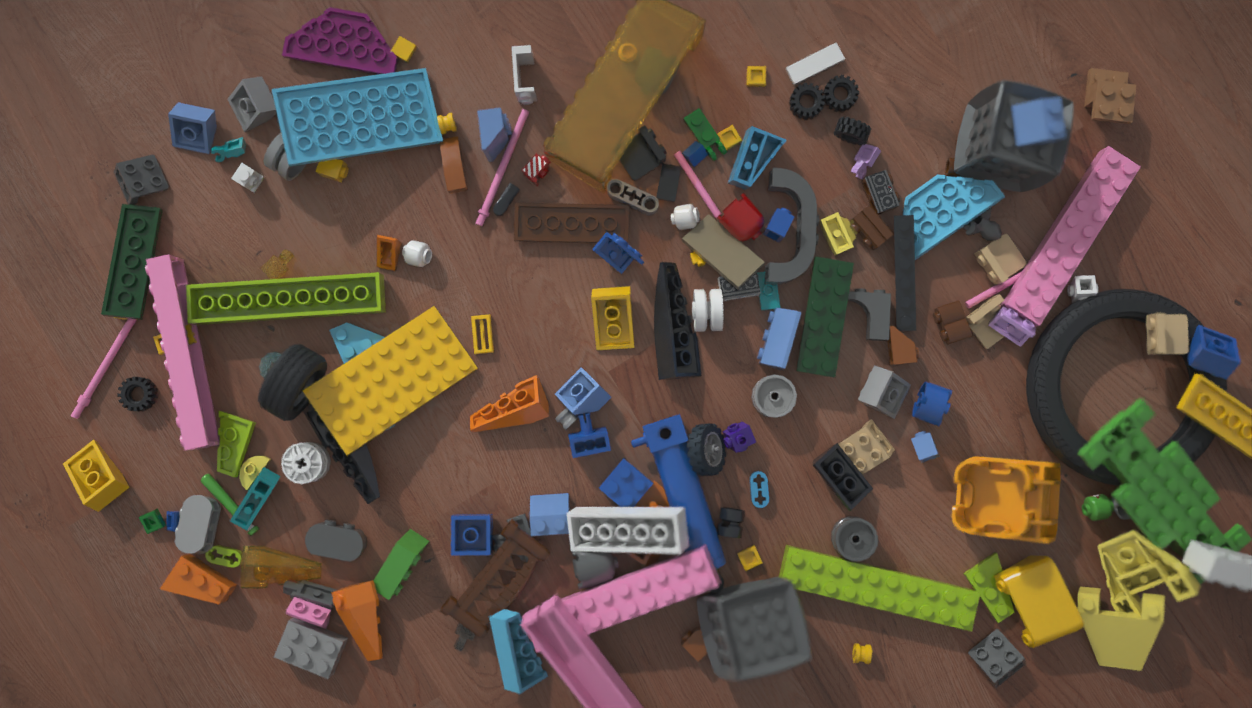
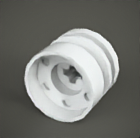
(313, 454)

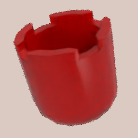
(742, 219)

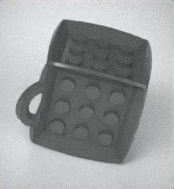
(988, 144)
(754, 629)

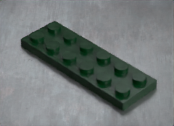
(127, 276)
(824, 317)

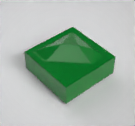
(152, 521)

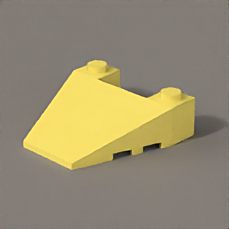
(1137, 564)
(1120, 637)

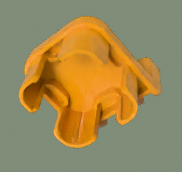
(1008, 498)

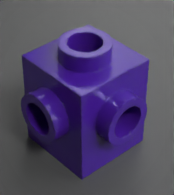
(738, 437)

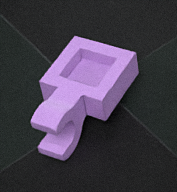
(865, 157)

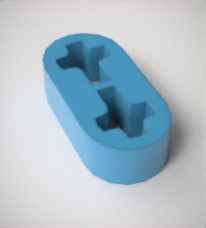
(763, 488)

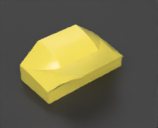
(838, 233)

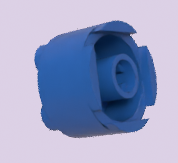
(931, 403)

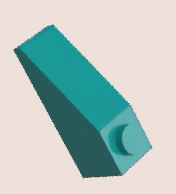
(255, 498)

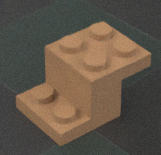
(1110, 96)

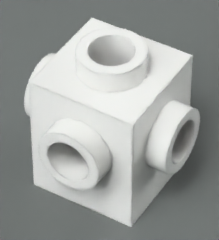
(1082, 287)

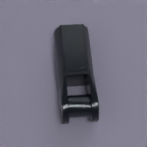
(505, 199)

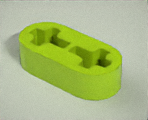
(225, 551)

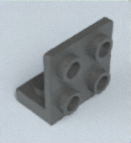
(140, 178)
(997, 657)

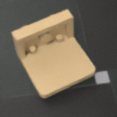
(1000, 259)
(1167, 334)

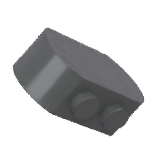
(336, 541)

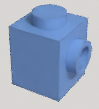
(925, 446)

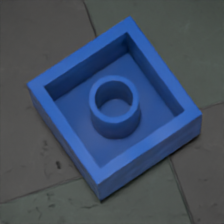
(626, 484)
(471, 534)

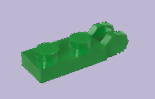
(704, 132)

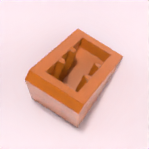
(388, 252)

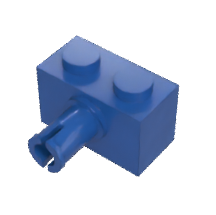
(588, 440)

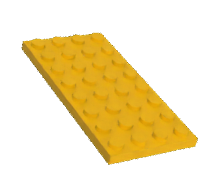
(390, 380)

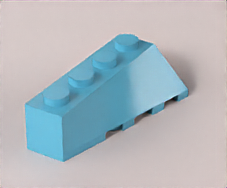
(515, 652)

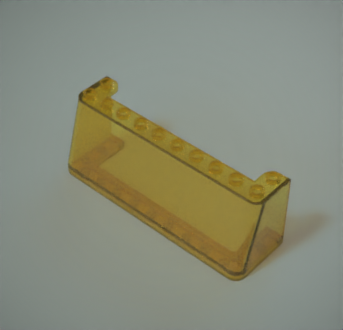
(623, 89)

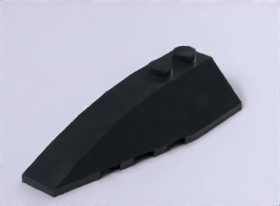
(674, 340)
(356, 465)

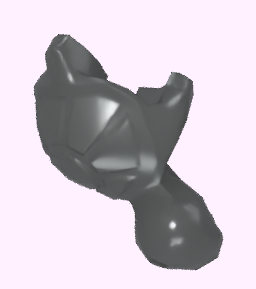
(989, 229)

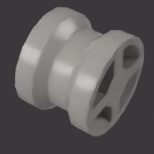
(566, 418)

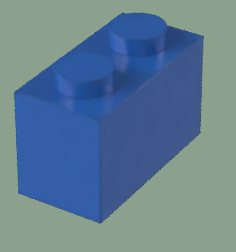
(779, 224)

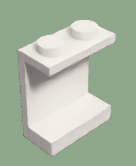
(522, 56)

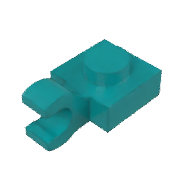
(232, 148)

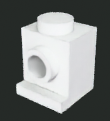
(247, 177)

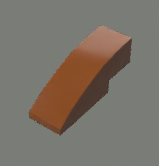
(453, 165)

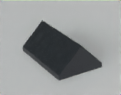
(842, 476)

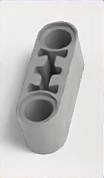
(630, 190)

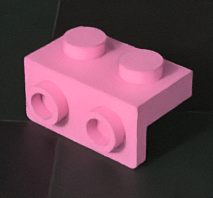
(309, 612)

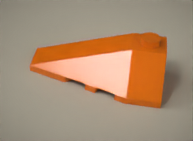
(519, 407)
(357, 609)

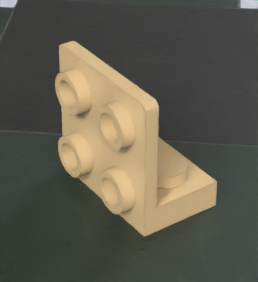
(979, 321)
(867, 447)

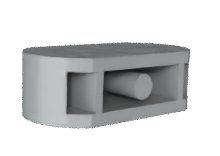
(197, 524)

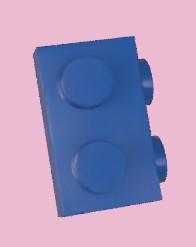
(617, 252)

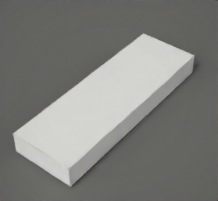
(815, 64)

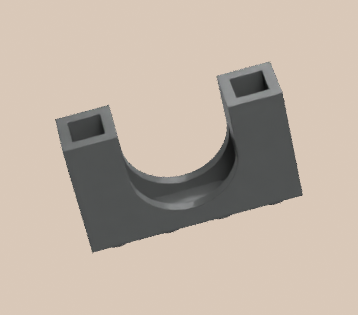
(877, 312)

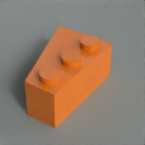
(198, 580)

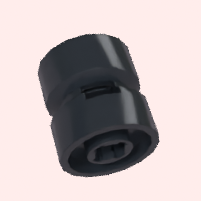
(730, 522)

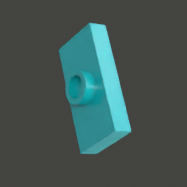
(769, 294)

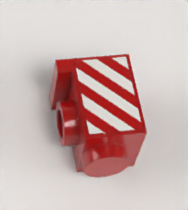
(536, 168)

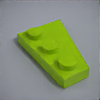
(234, 440)
(982, 580)

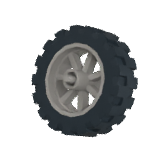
(706, 449)

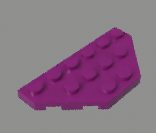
(342, 41)

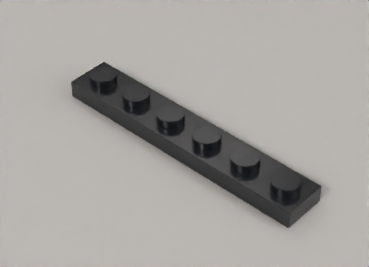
(905, 272)

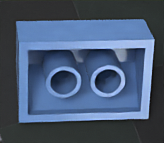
(493, 131)
(779, 338)

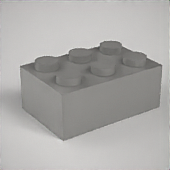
(311, 647)

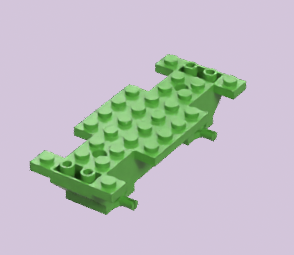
(1159, 490)

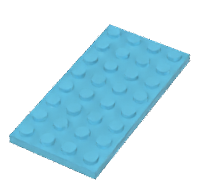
(356, 116)

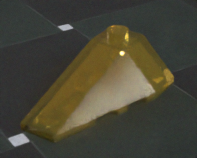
(269, 566)

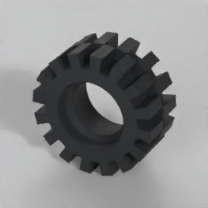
(843, 82)
(810, 90)
(852, 131)
(126, 390)

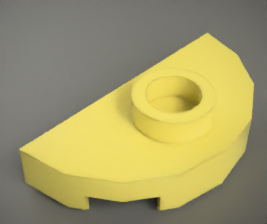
(251, 469)

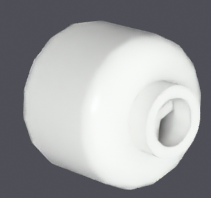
(685, 216)
(417, 253)

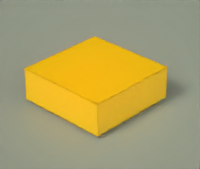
(403, 49)
(756, 76)
(729, 137)
(749, 558)

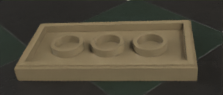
(723, 251)

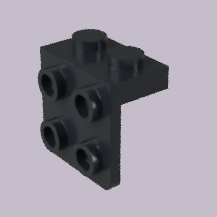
(643, 154)

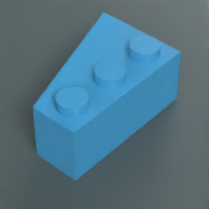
(753, 156)

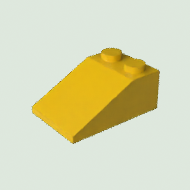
(613, 318)
(95, 476)

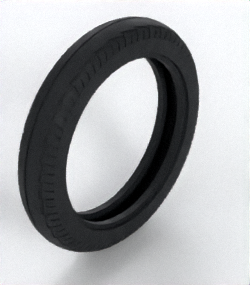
(1048, 359)

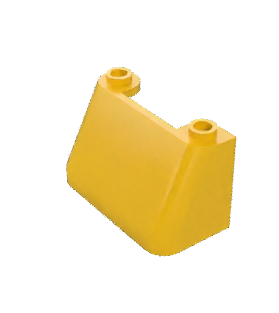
(1040, 600)

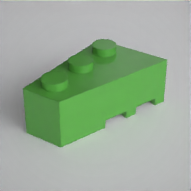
(399, 564)

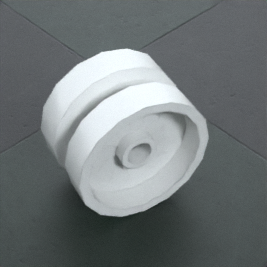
(706, 310)

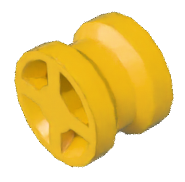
(446, 123)
(862, 653)

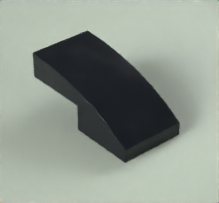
(668, 182)

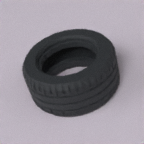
(287, 378)

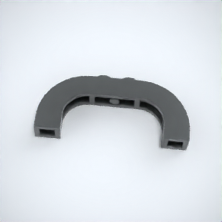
(807, 219)

